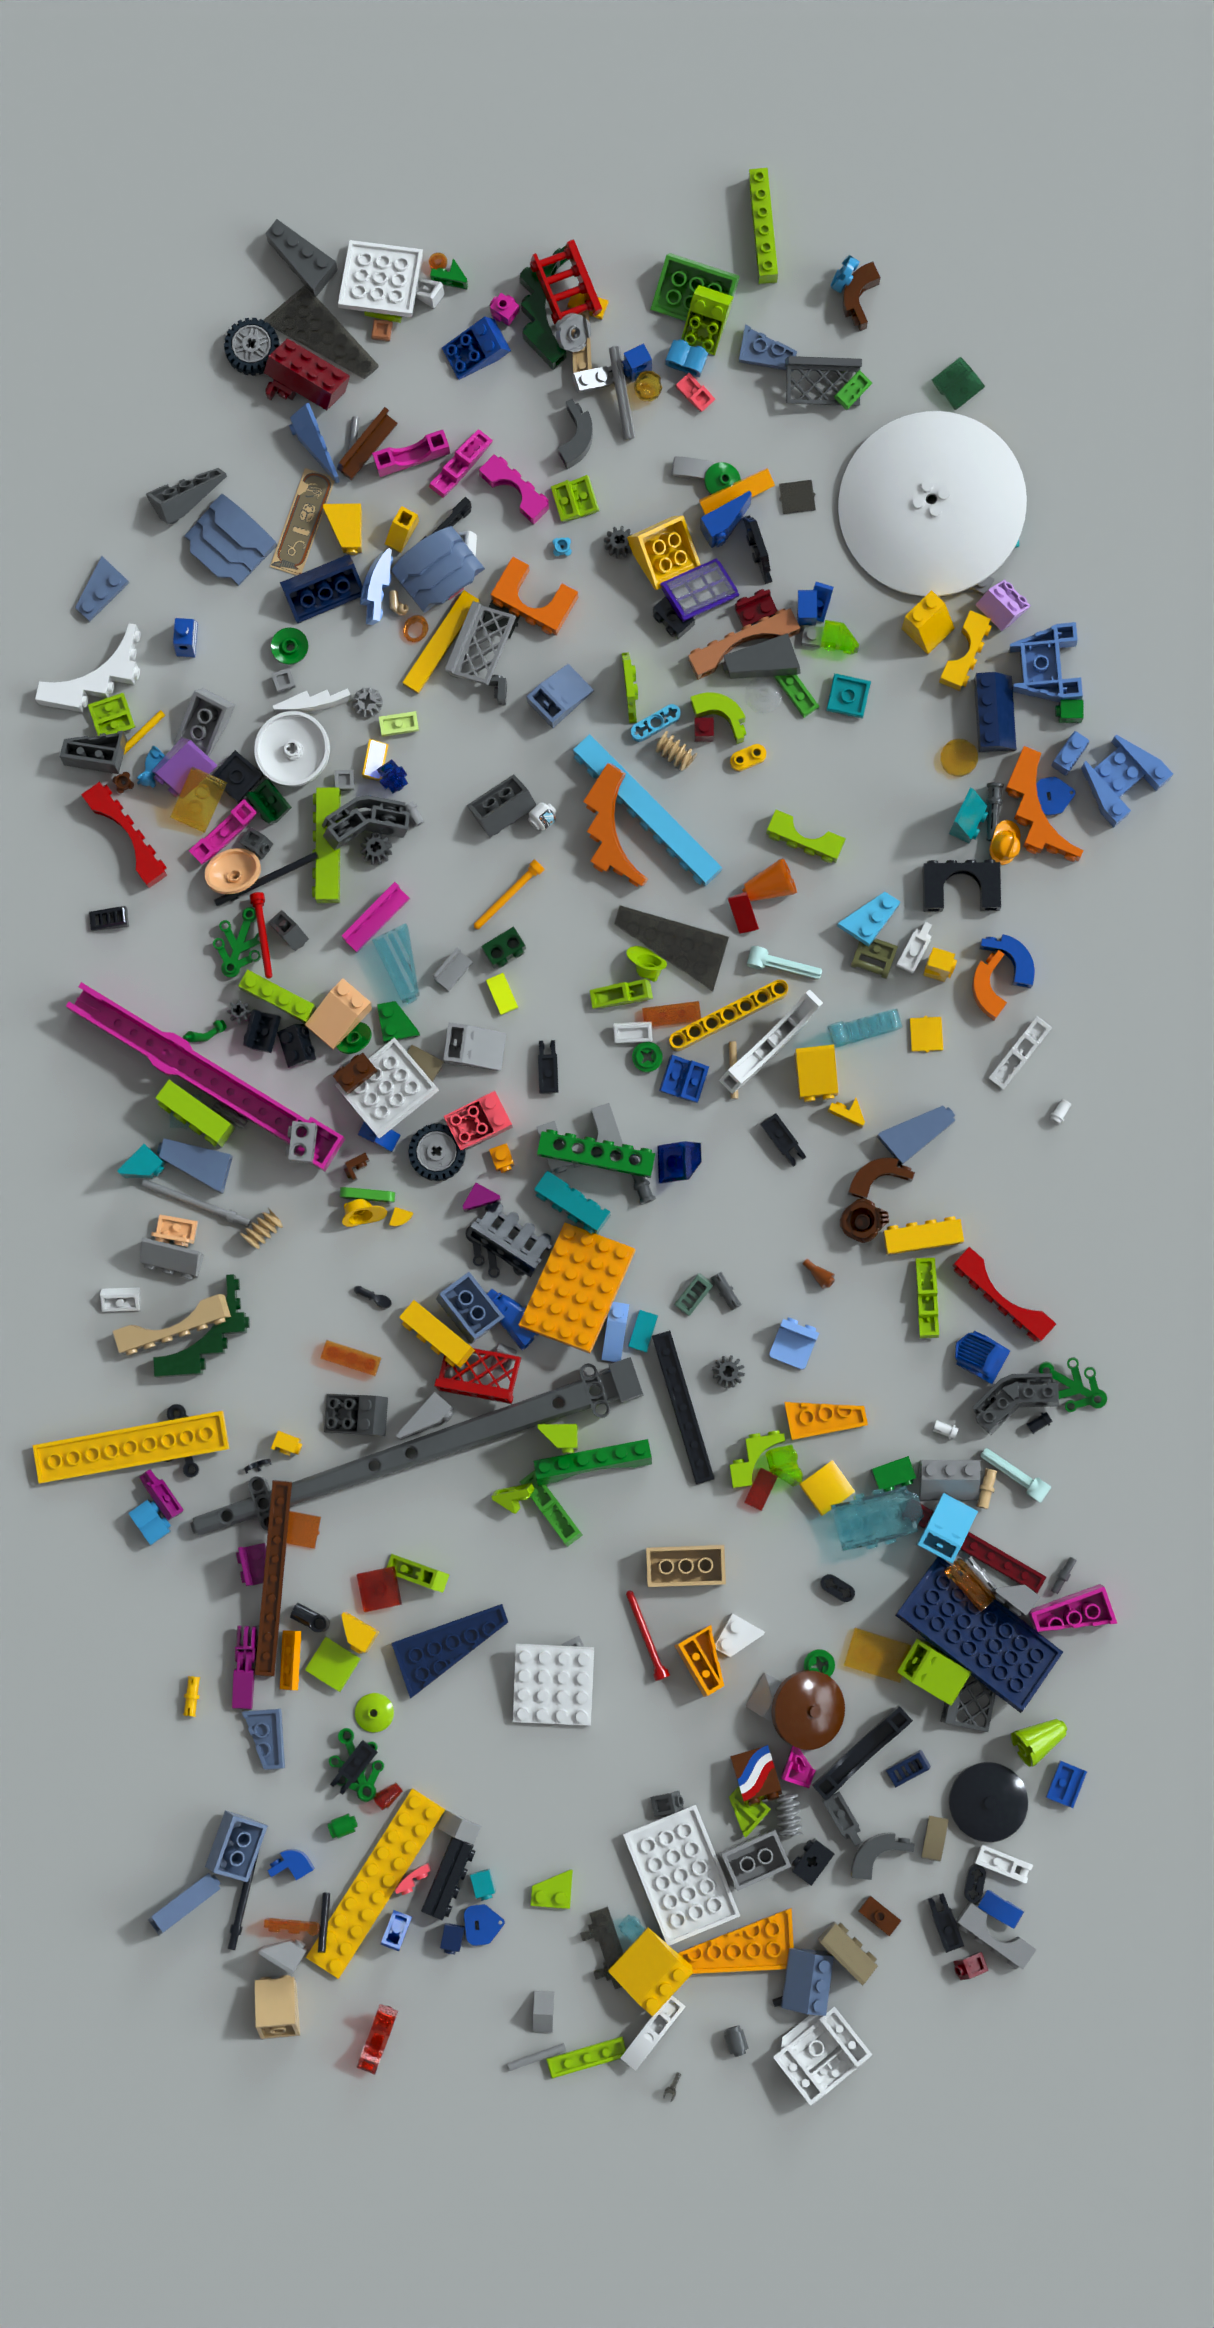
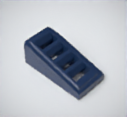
(920, 1755)

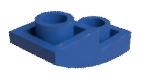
(1000, 1909)

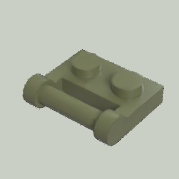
(879, 951)

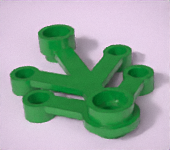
(238, 946)
(1076, 1386)
(363, 1783)

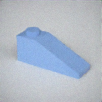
(615, 1332)

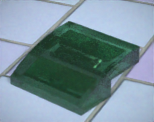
(958, 383)

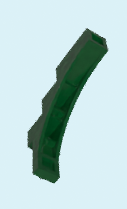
(539, 333)
(213, 1342)

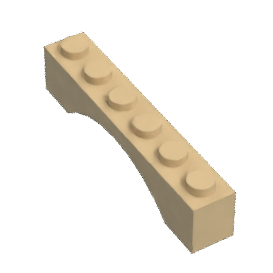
(207, 1311)

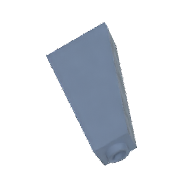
(914, 1134)
(201, 1163)
(184, 1903)

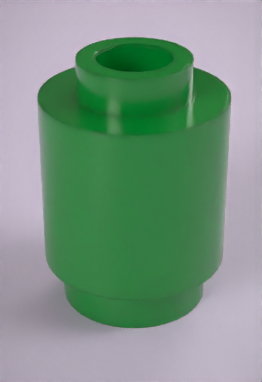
(342, 1826)

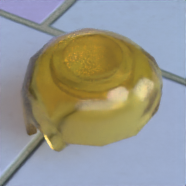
(648, 386)

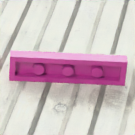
(375, 917)

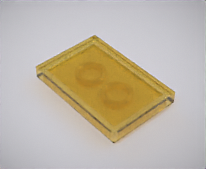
(198, 799)
(876, 1654)

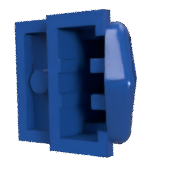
(980, 1356)

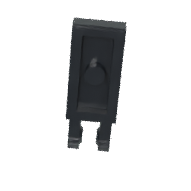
(548, 1069)
(782, 1138)
(355, 1765)
(946, 1925)

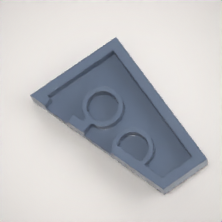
(268, 1736)

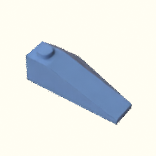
(308, 433)

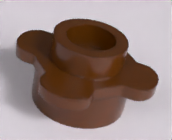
(118, 781)

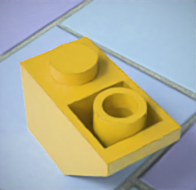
(401, 529)

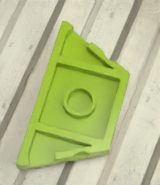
(631, 689)

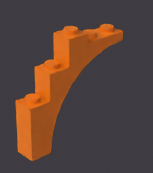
(603, 828)
(1041, 834)

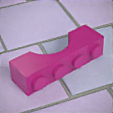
(397, 459)
(497, 473)

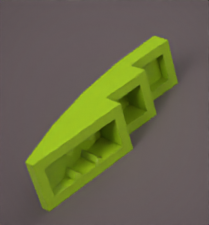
(927, 1298)

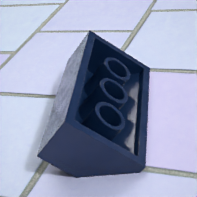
(322, 588)
(994, 712)

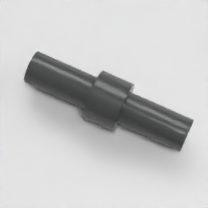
(1064, 1575)

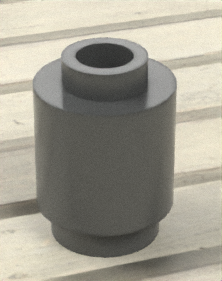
(736, 2041)

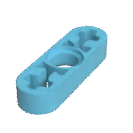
(641, 724)

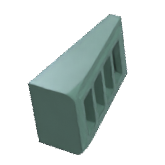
(705, 1282)

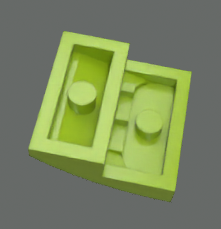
(575, 498)
(111, 715)
(332, 1664)

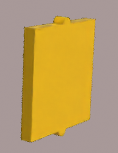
(926, 1034)

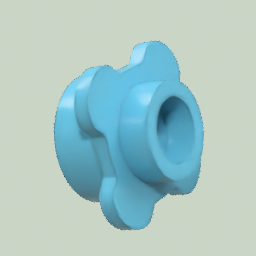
(562, 551)

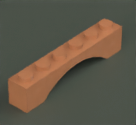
(706, 660)

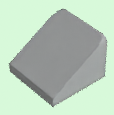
(505, 1350)

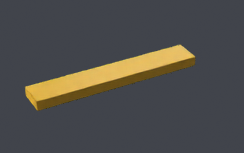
(439, 643)

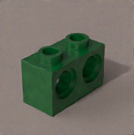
(501, 943)

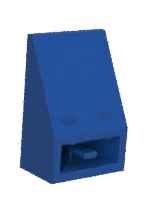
(476, 348)

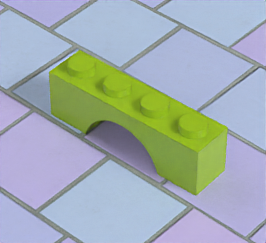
(827, 846)
(277, 996)

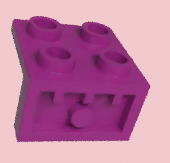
(252, 1563)

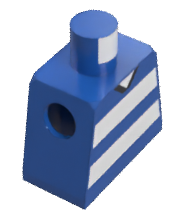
(185, 635)

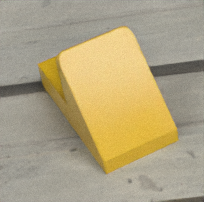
(853, 1115)

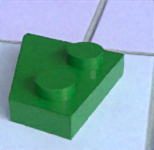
(395, 1022)

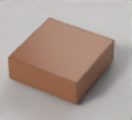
(382, 330)

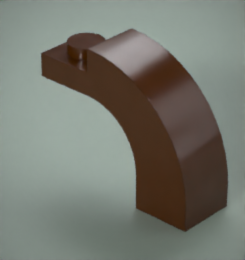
(863, 279)
(871, 1171)

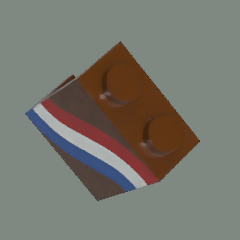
(756, 1776)

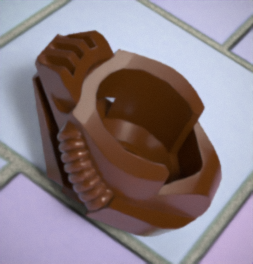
(863, 1220)

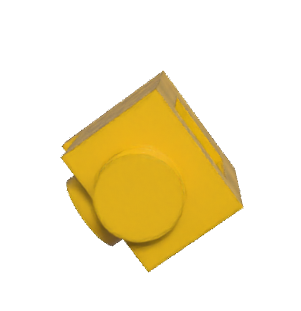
(287, 1443)

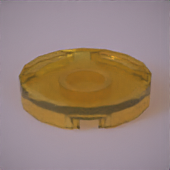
(959, 757)

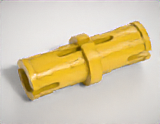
(191, 1696)

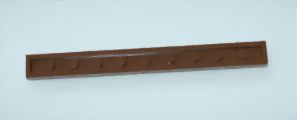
(273, 1578)

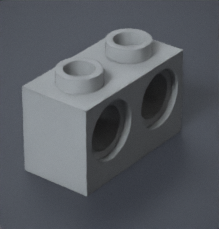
(307, 1142)

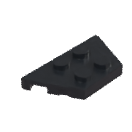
(759, 553)

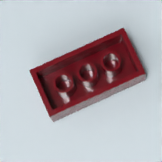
(306, 374)

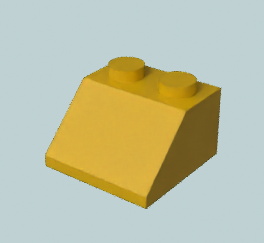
(358, 1633)

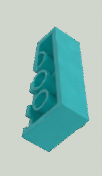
(572, 1203)

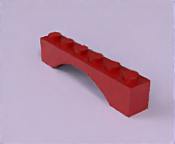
(102, 804)
(973, 1268)

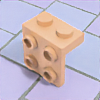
(177, 1229)

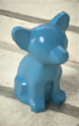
(152, 760)

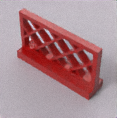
(479, 1390)

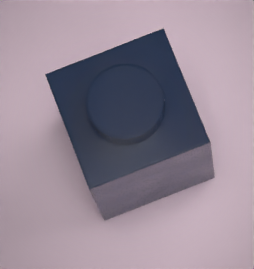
(452, 1938)

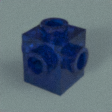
(392, 776)

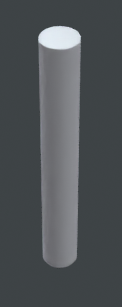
(354, 431)
(536, 2057)

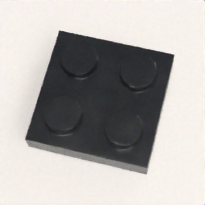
(239, 775)

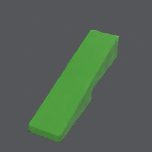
(553, 1511)

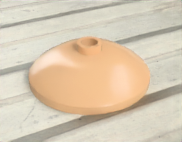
(232, 871)

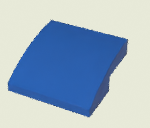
(684, 1078)

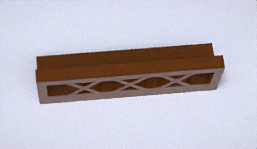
(367, 444)

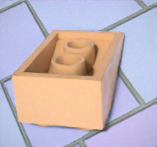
(338, 1014)

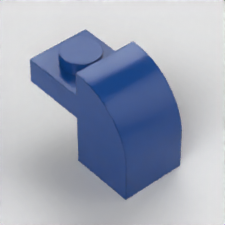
(293, 1859)

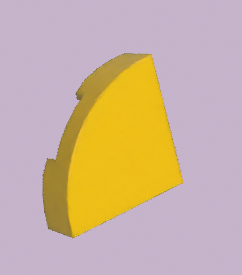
(400, 1217)

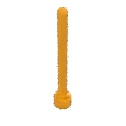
(533, 869)

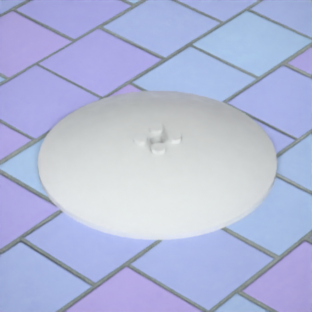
(942, 543)

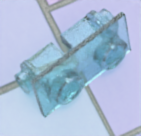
(631, 1927)

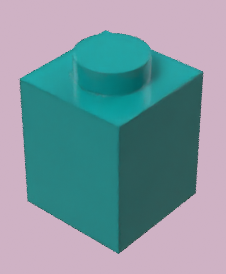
(483, 1884)

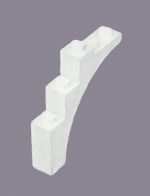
(118, 668)
(772, 1042)

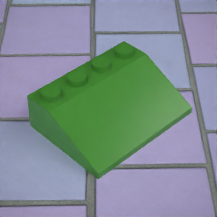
(680, 280)

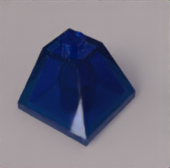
(678, 1161)

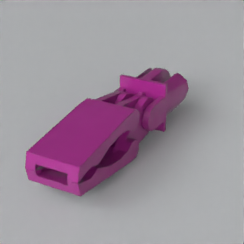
(244, 1678)

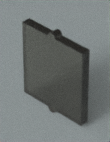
(797, 497)

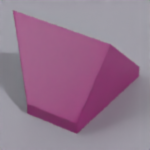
(798, 1769)

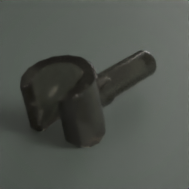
(671, 2089)

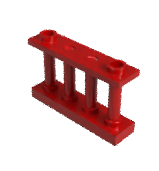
(577, 270)

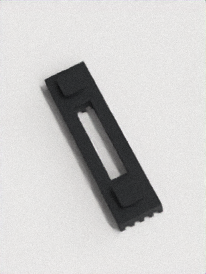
(461, 510)

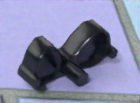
(257, 1464)

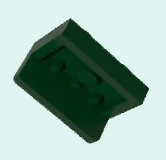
(268, 802)

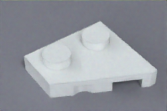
(737, 1635)

